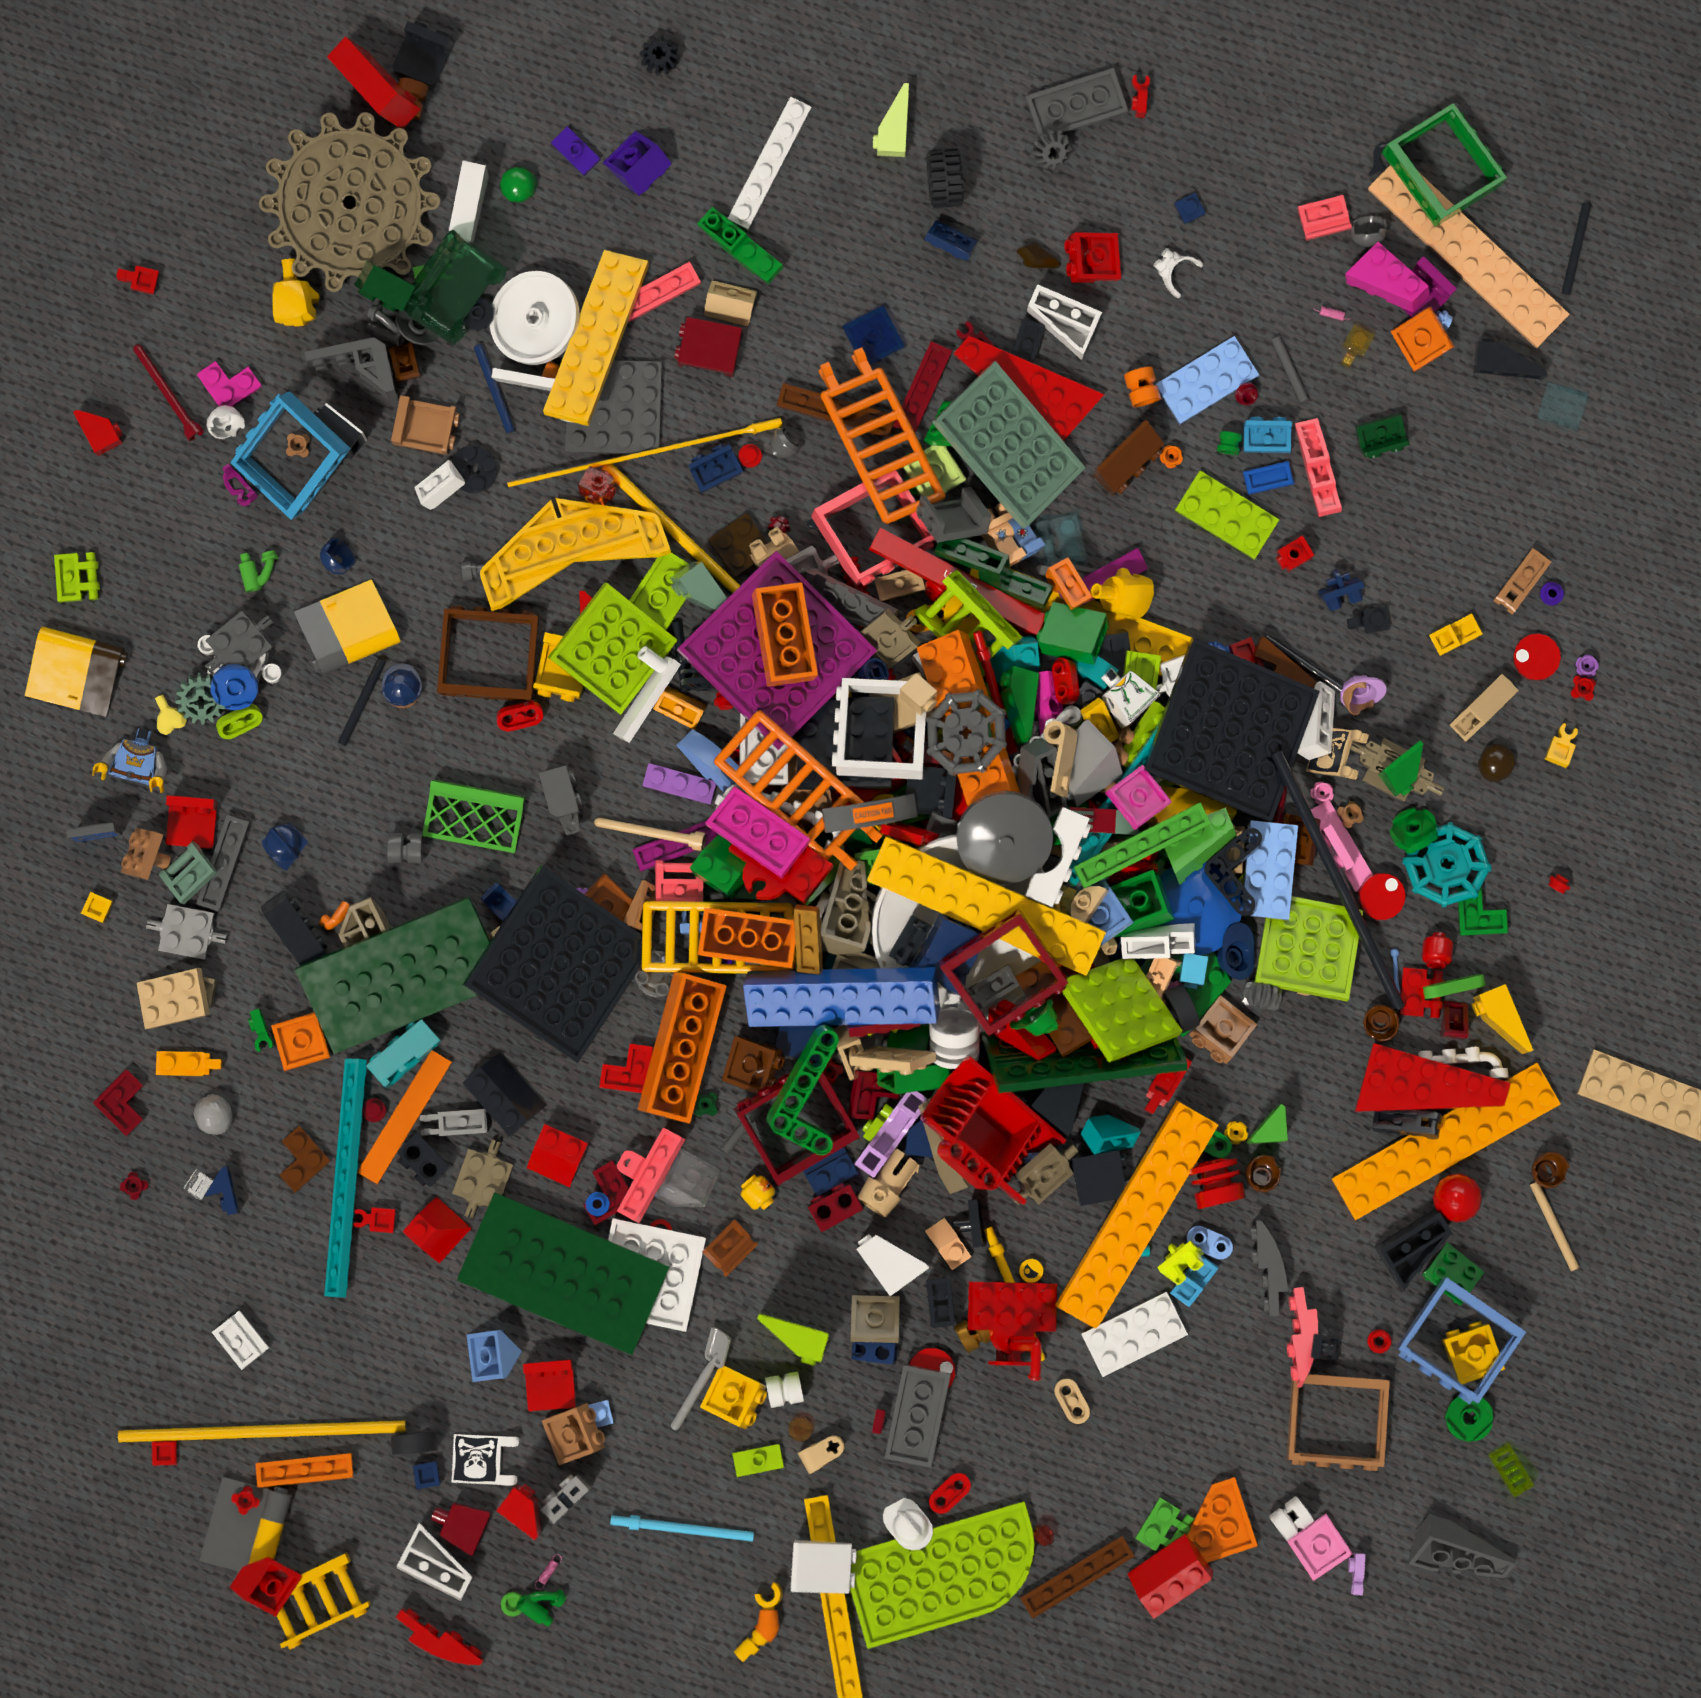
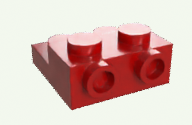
(1093, 257)

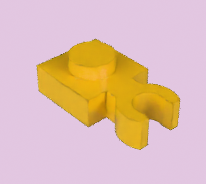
(1560, 749)

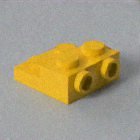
(1471, 1351)
(734, 1397)

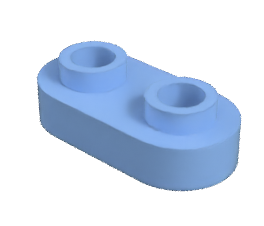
(1210, 1242)

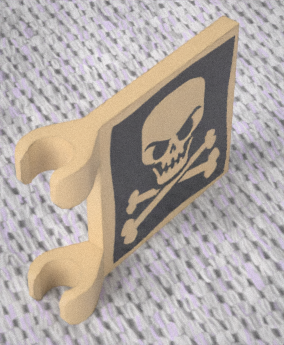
(1335, 762)

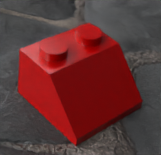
(557, 1155)

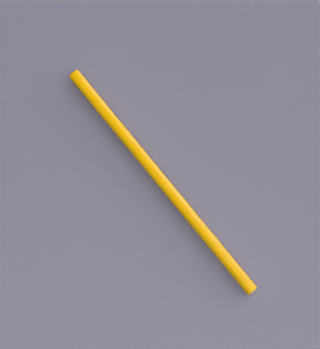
(676, 532)
(261, 1431)

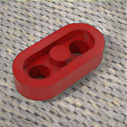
(1065, 679)
(520, 716)
(950, 1494)

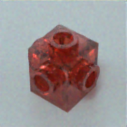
(597, 486)

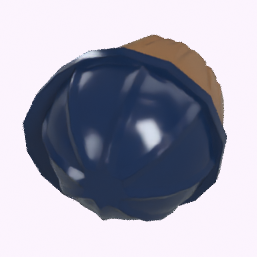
(401, 686)

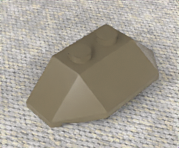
(362, 922)

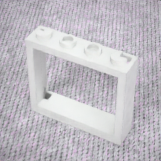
(870, 768)

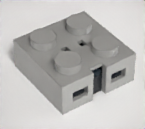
(558, 1504)

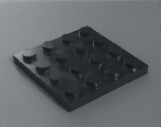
(867, 739)

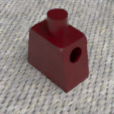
(462, 1525)

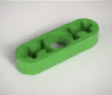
(1454, 986)

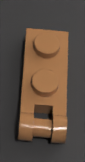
(1523, 580)

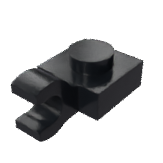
(1373, 620)

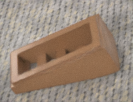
(634, 915)

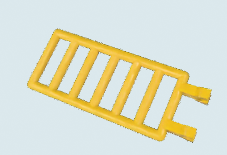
(694, 908)

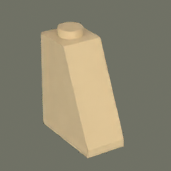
(1484, 707)

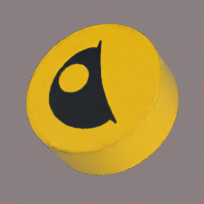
(1031, 1270)

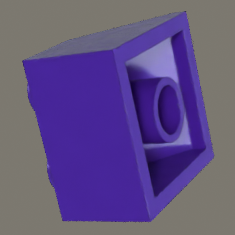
(637, 163)

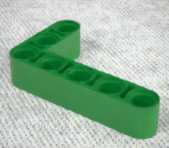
(802, 1092)

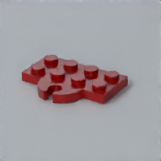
(799, 881)

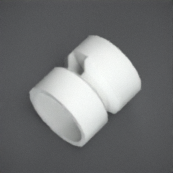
(784, 1389)
(1284, 1523)

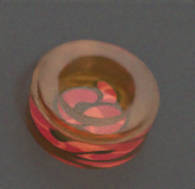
(800, 1429)

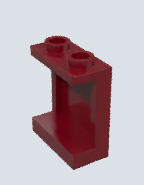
(708, 346)

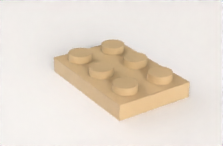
(173, 998)
(892, 1059)

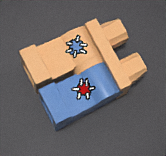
(1009, 537)

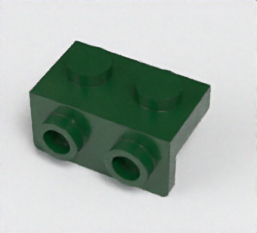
(1381, 436)

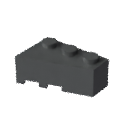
(1036, 775)

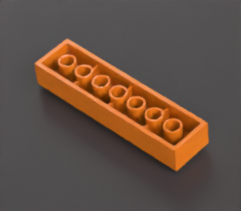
(953, 668)

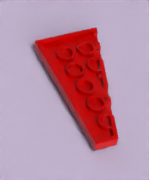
(1055, 397)
(1416, 1083)

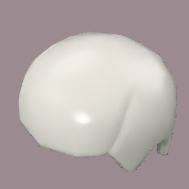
(222, 417)

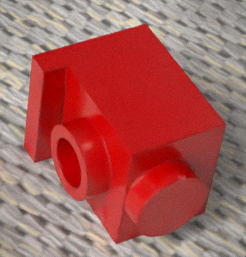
(1304, 554)

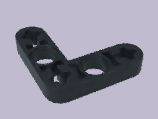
(1228, 866)

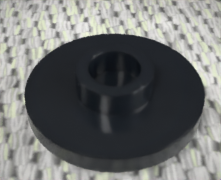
(480, 315)

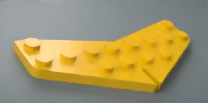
(554, 543)

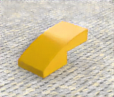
(1456, 634)

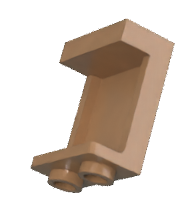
(425, 426)

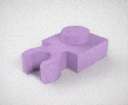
(1357, 1567)

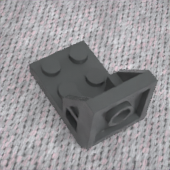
(375, 372)

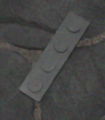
(224, 861)

